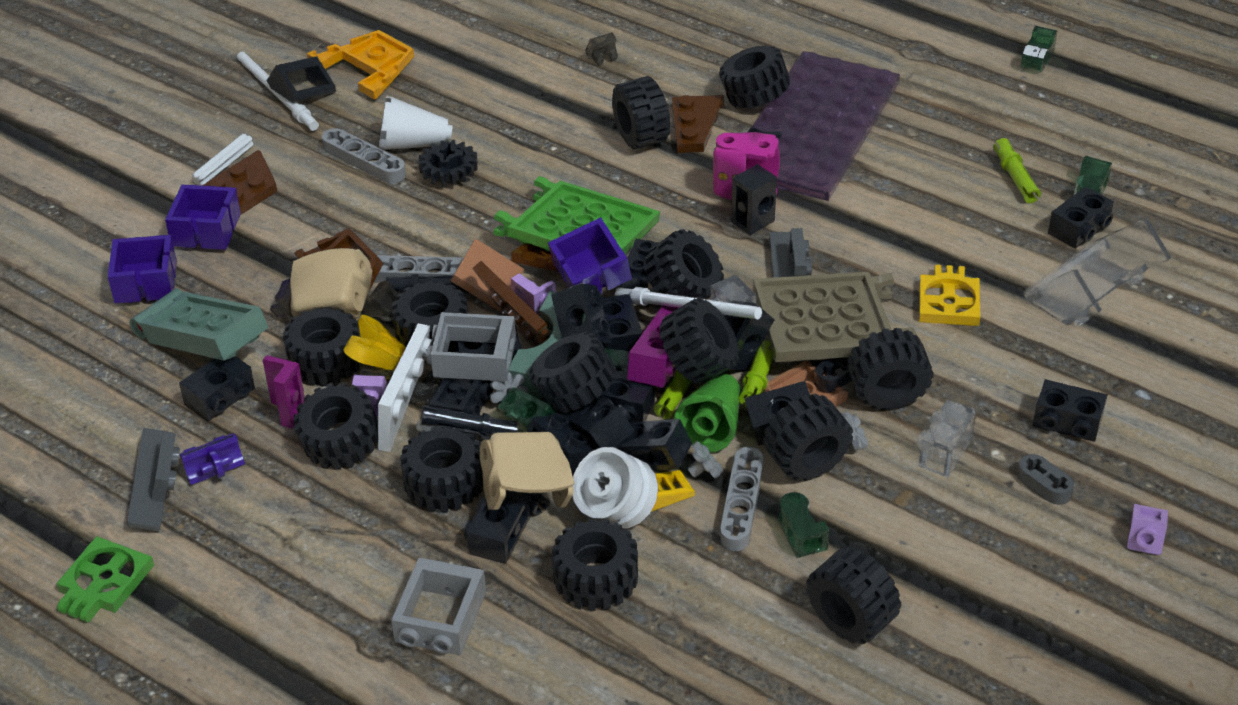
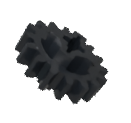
(448, 162)

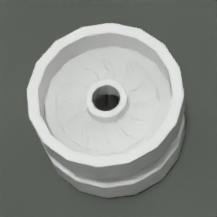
(614, 487)

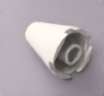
(411, 126)

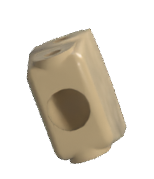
(330, 280)
(525, 464)

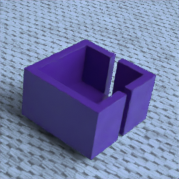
(203, 216)
(590, 257)
(142, 268)

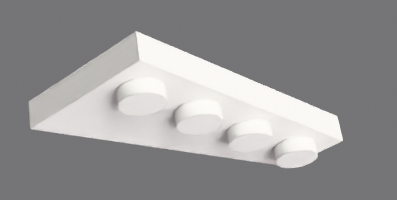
(401, 386)

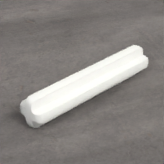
(222, 159)

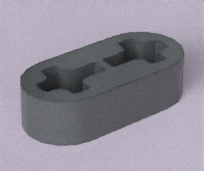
(1045, 479)

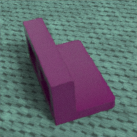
(284, 387)

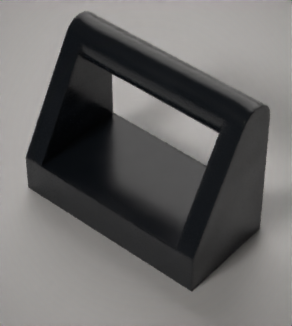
(308, 69)

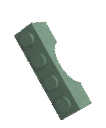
(525, 357)

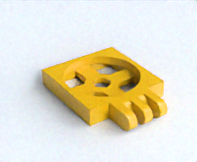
(949, 282)

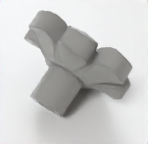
(503, 387)
(859, 439)
(704, 461)

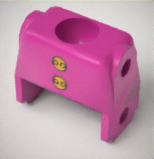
(739, 152)

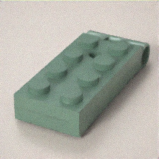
(199, 324)

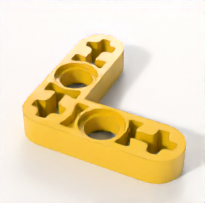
(375, 346)

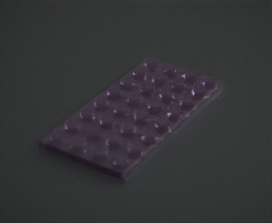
(824, 120)

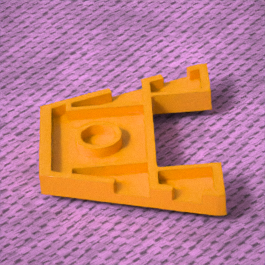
(373, 53)

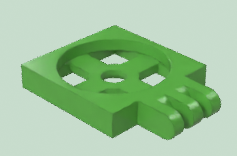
(88, 602)

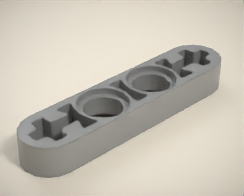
(388, 167)
(419, 264)
(741, 497)

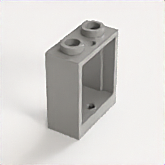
(472, 329)
(445, 580)

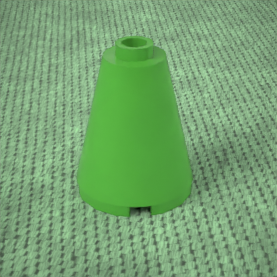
(712, 412)

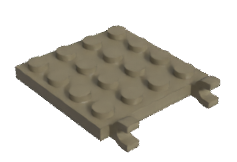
(823, 313)

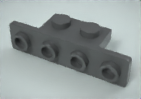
(789, 253)
(152, 478)

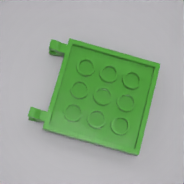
(567, 207)

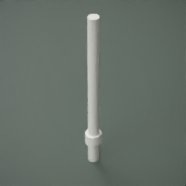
(299, 112)
(643, 297)

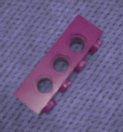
(648, 358)

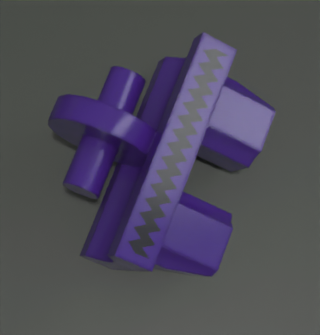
(212, 459)

